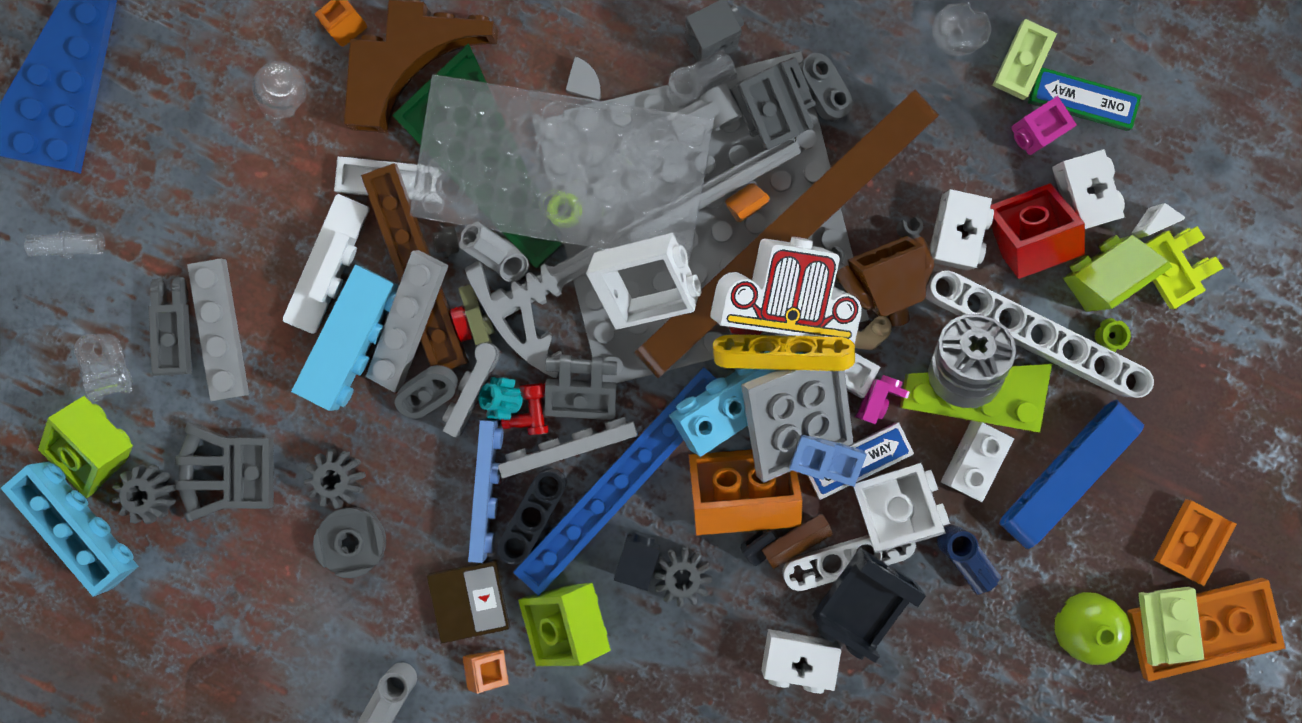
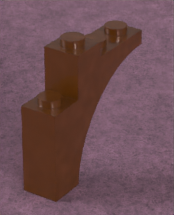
(413, 40)

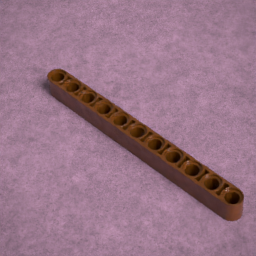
(798, 220)

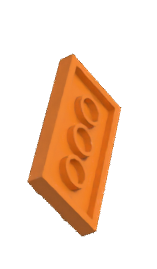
(1233, 624)

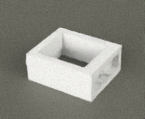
(615, 297)

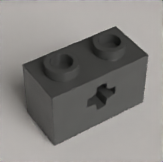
(713, 29)

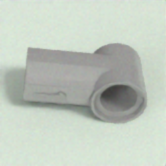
(716, 105)
(494, 251)
(387, 698)

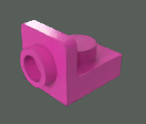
(1042, 126)
(875, 401)

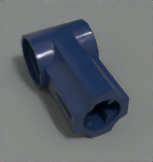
(969, 560)

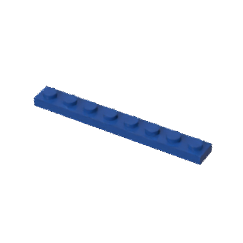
(607, 494)

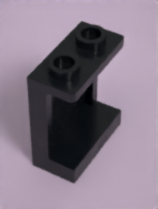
(865, 604)

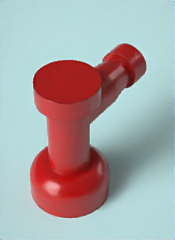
(534, 419)

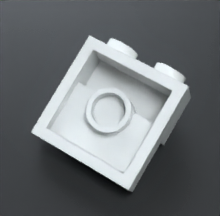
(901, 507)

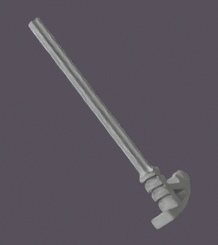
(552, 279)

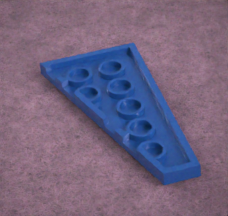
(56, 89)

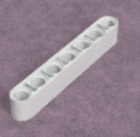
(1053, 339)

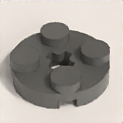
(339, 558)

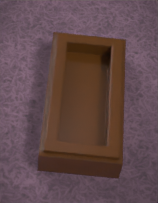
(797, 541)

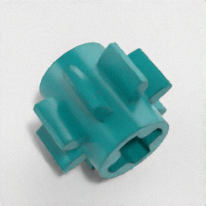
(500, 398)

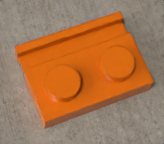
(1195, 542)

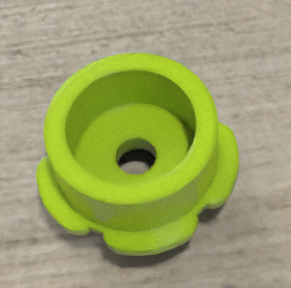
(1121, 332)

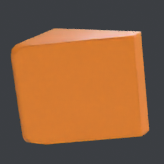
(341, 21)
(747, 201)
(485, 671)

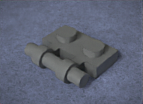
(580, 398)

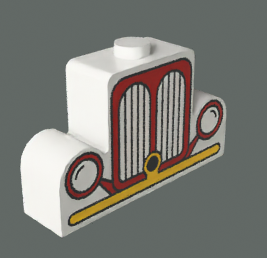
(788, 293)

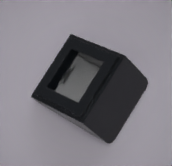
(753, 546)

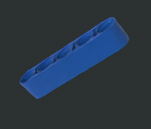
(1071, 474)

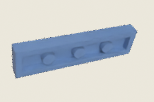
(484, 505)

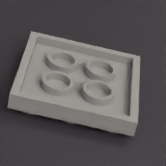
(792, 405)

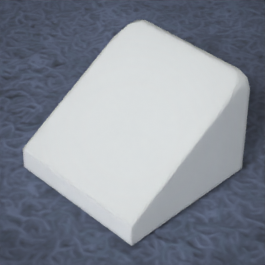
(1156, 219)

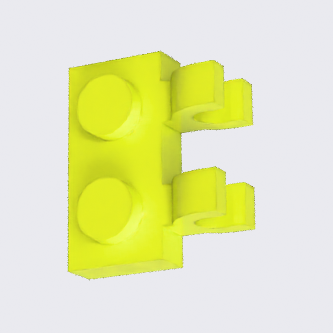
(1181, 281)

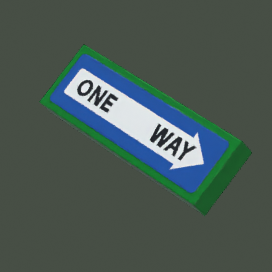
(1087, 98)

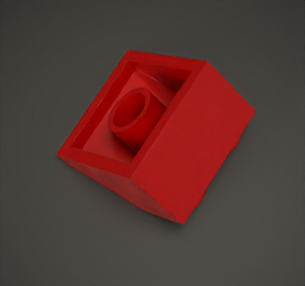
(1037, 230)

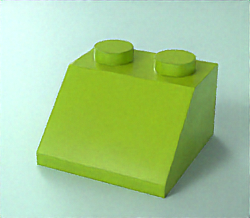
(1114, 272)
(84, 445)
(565, 625)

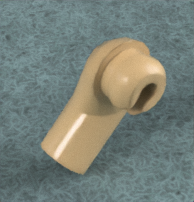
(873, 334)

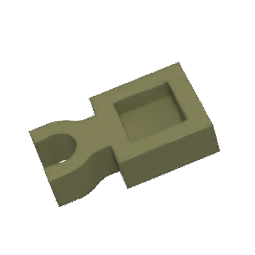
(479, 323)

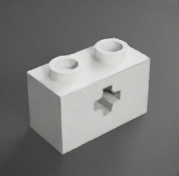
(1086, 172)
(947, 243)
(977, 460)
(786, 648)

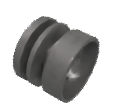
(971, 360)

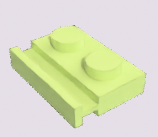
(1171, 626)

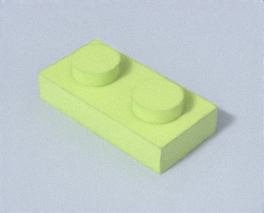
(1024, 59)

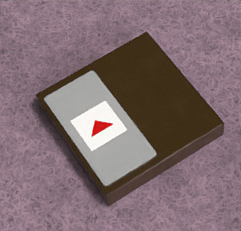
(468, 601)

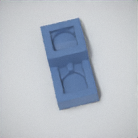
(827, 459)

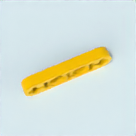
(822, 354)

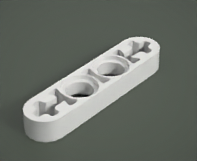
(846, 552)

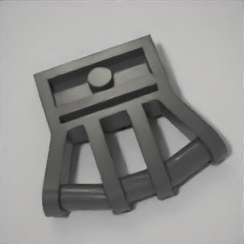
(247, 472)

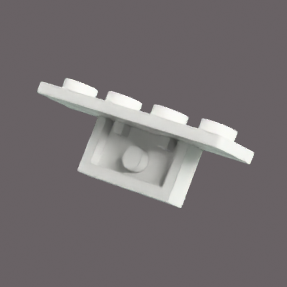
(326, 263)

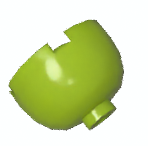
(1093, 629)

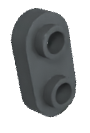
(825, 87)
(429, 390)

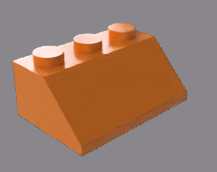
(734, 499)

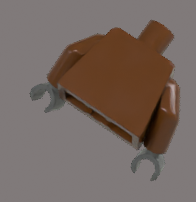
(890, 275)

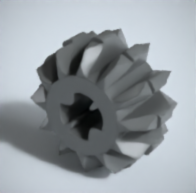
(333, 492)
(131, 494)
(695, 574)

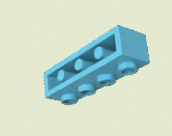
(346, 339)
(715, 413)
(70, 527)

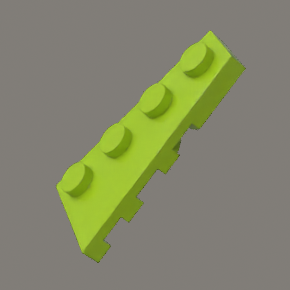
(1016, 405)

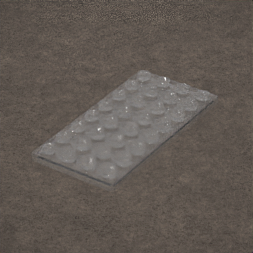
(559, 165)

